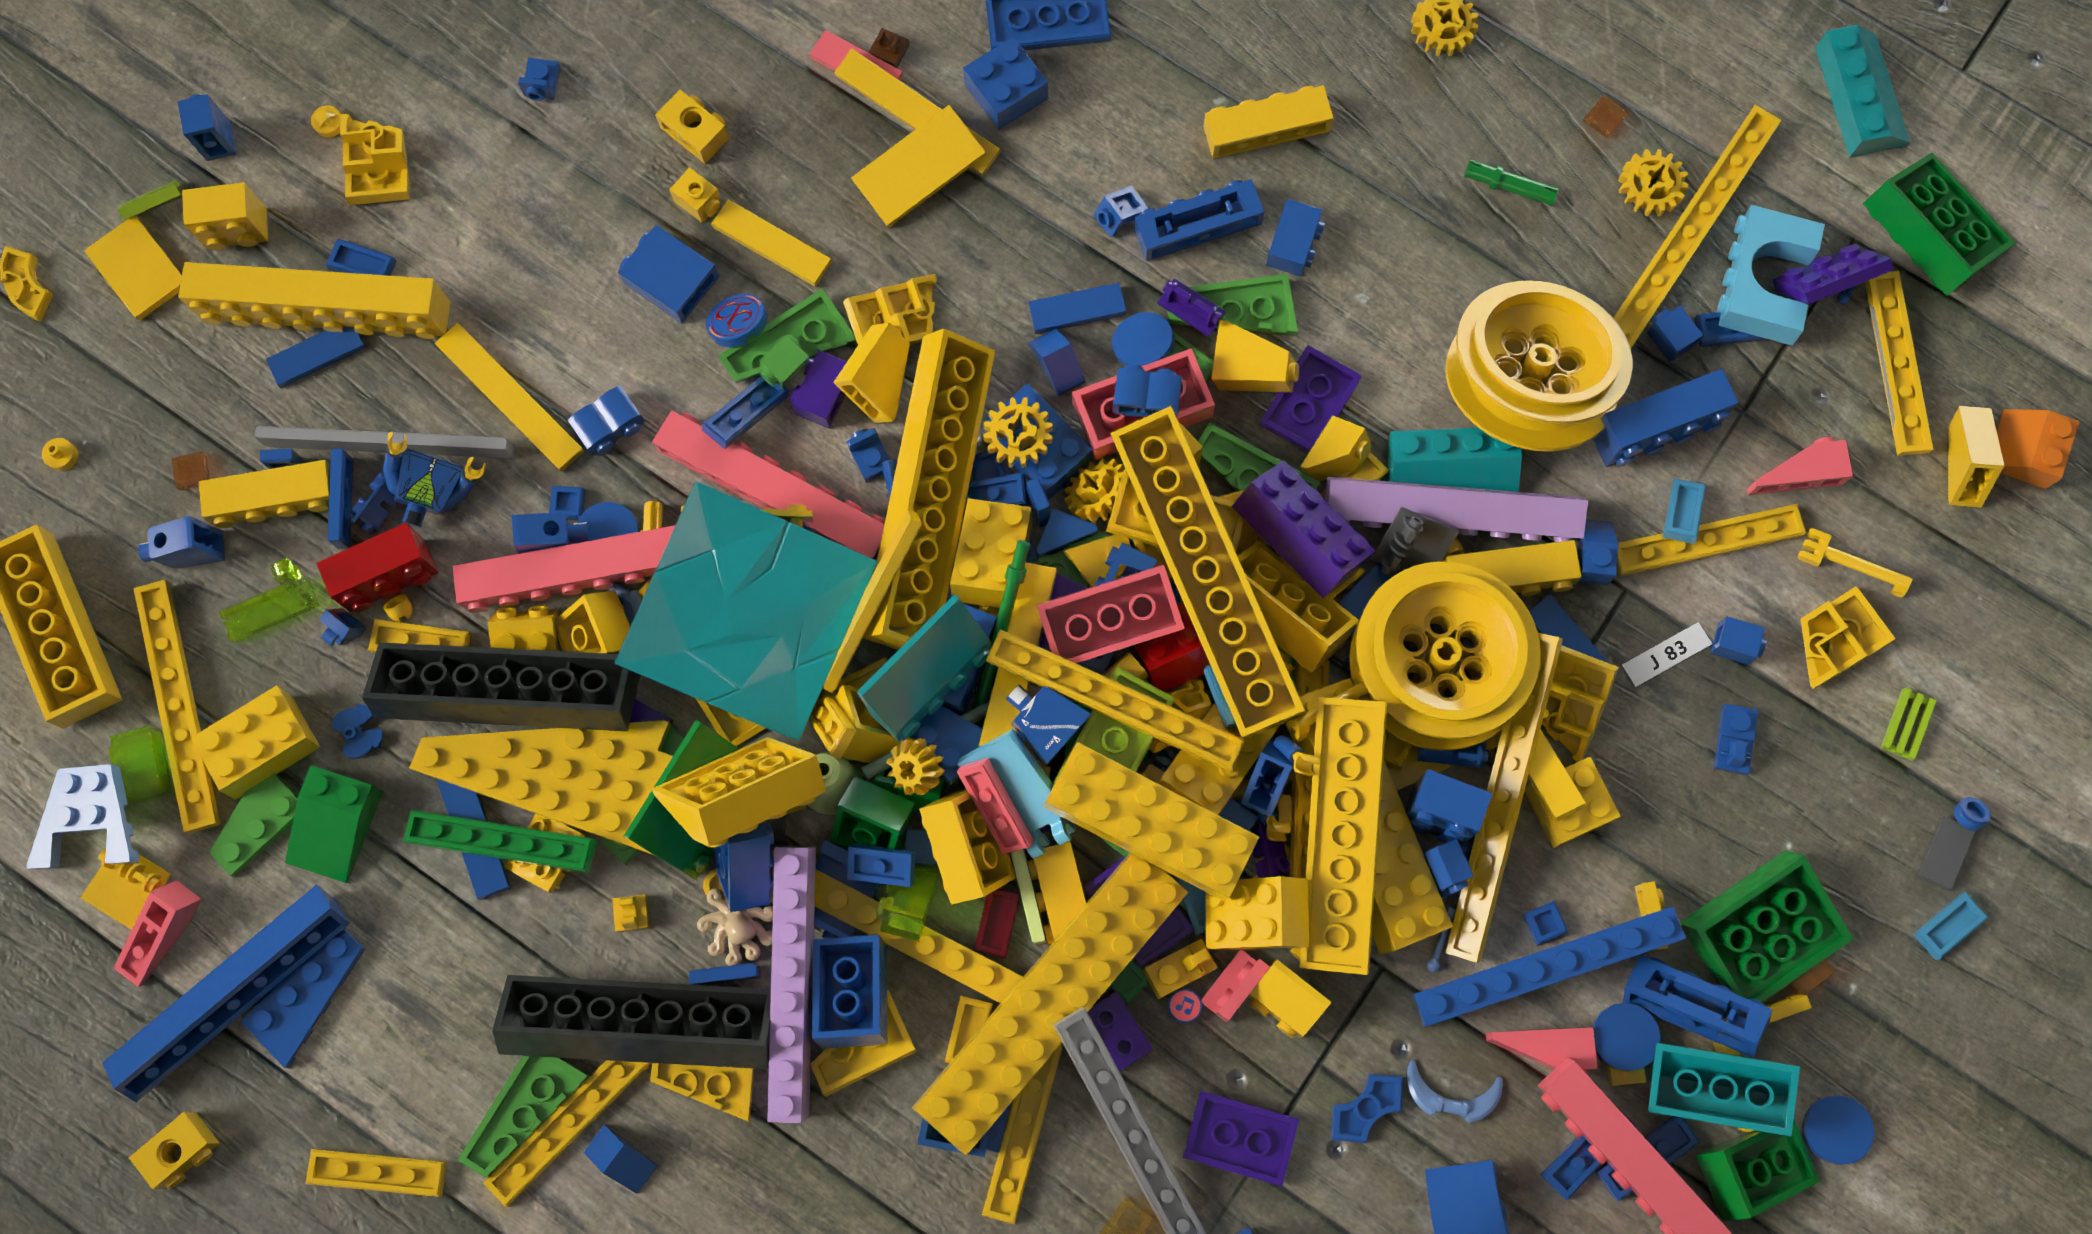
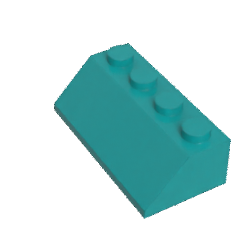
(1861, 91)
(1453, 459)
(1723, 1089)

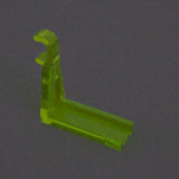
(273, 606)

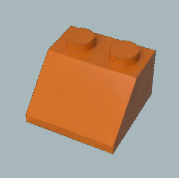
(2035, 445)

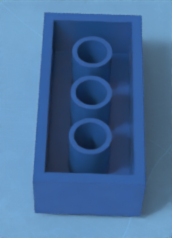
(1665, 418)

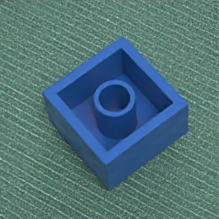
(1006, 83)

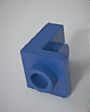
(540, 79)
(1119, 209)
(868, 453)

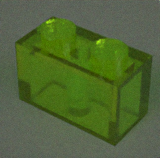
(141, 763)
(908, 907)

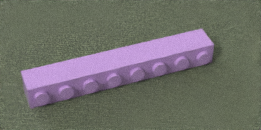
(1460, 508)
(791, 984)

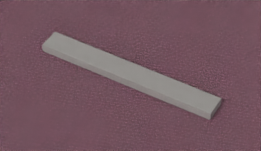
(377, 441)
(1127, 1124)

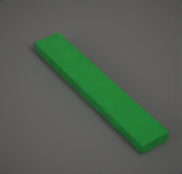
(500, 841)

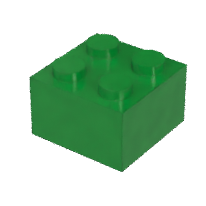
(871, 817)

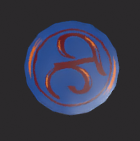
(736, 320)

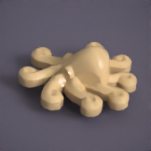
(738, 927)

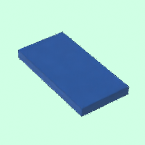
(1048, 22)

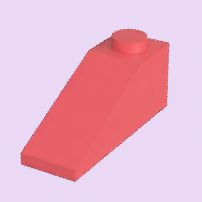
(1817, 466)
(156, 930)
(1550, 1046)

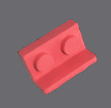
(1234, 985)

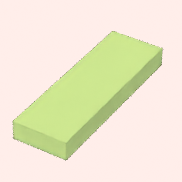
(1028, 897)

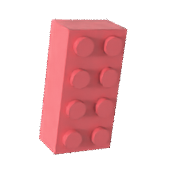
(1095, 403)
(1111, 615)

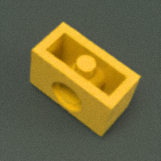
(701, 140)
(155, 1157)

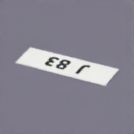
(1667, 654)

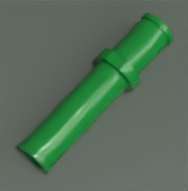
(1511, 182)

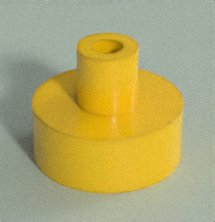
(60, 454)

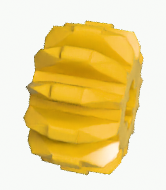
(915, 766)

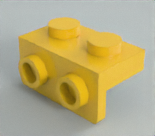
(524, 629)

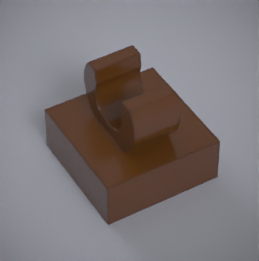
(889, 47)

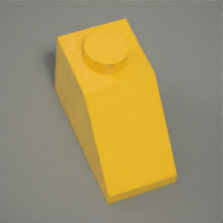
(1337, 450)

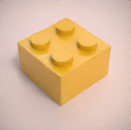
(225, 216)
(1598, 811)

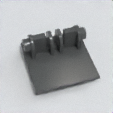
(1413, 541)

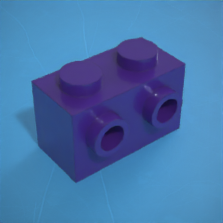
(1119, 1031)

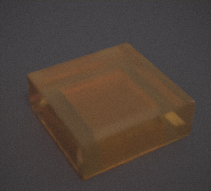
(1605, 116)
(190, 470)

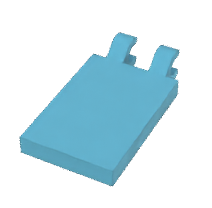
(1026, 786)

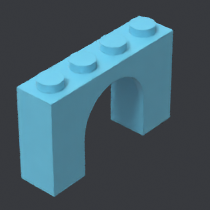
(1746, 304)

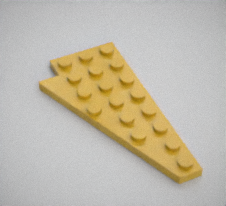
(560, 773)

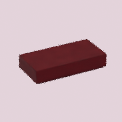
(997, 923)

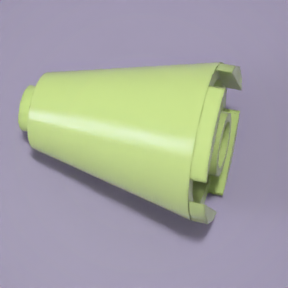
(837, 777)

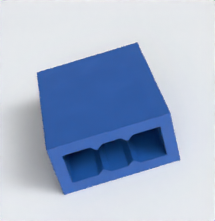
(668, 273)

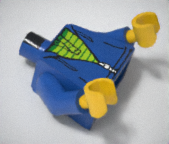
(425, 481)
(1270, 780)

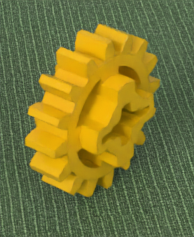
(1448, 35)
(1638, 176)
(1030, 436)
(1094, 490)

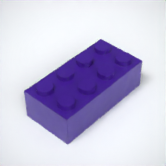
(1303, 528)

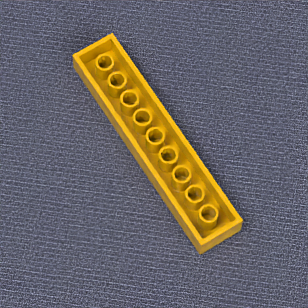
(933, 479)
(1208, 573)
(1065, 978)

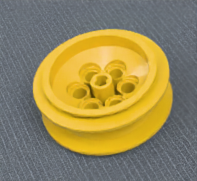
(1538, 365)
(1465, 605)

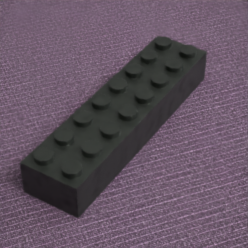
(500, 687)
(634, 1022)

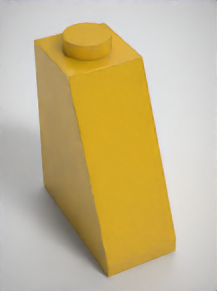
(1251, 362)
(876, 372)
(1972, 456)

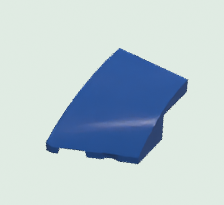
(1466, 1199)

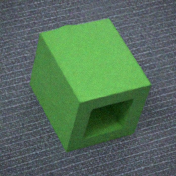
(783, 363)

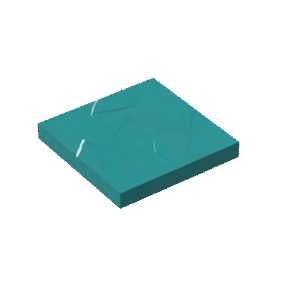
(746, 611)

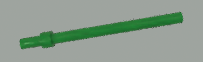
(1015, 576)

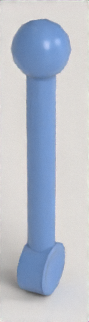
(1433, 964)

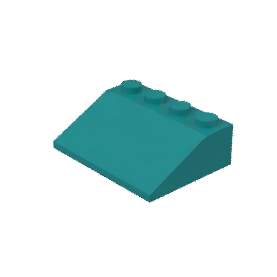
(926, 669)

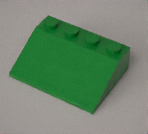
(1938, 223)
(655, 826)
(1767, 928)

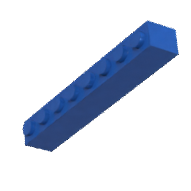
(1548, 966)
(225, 994)

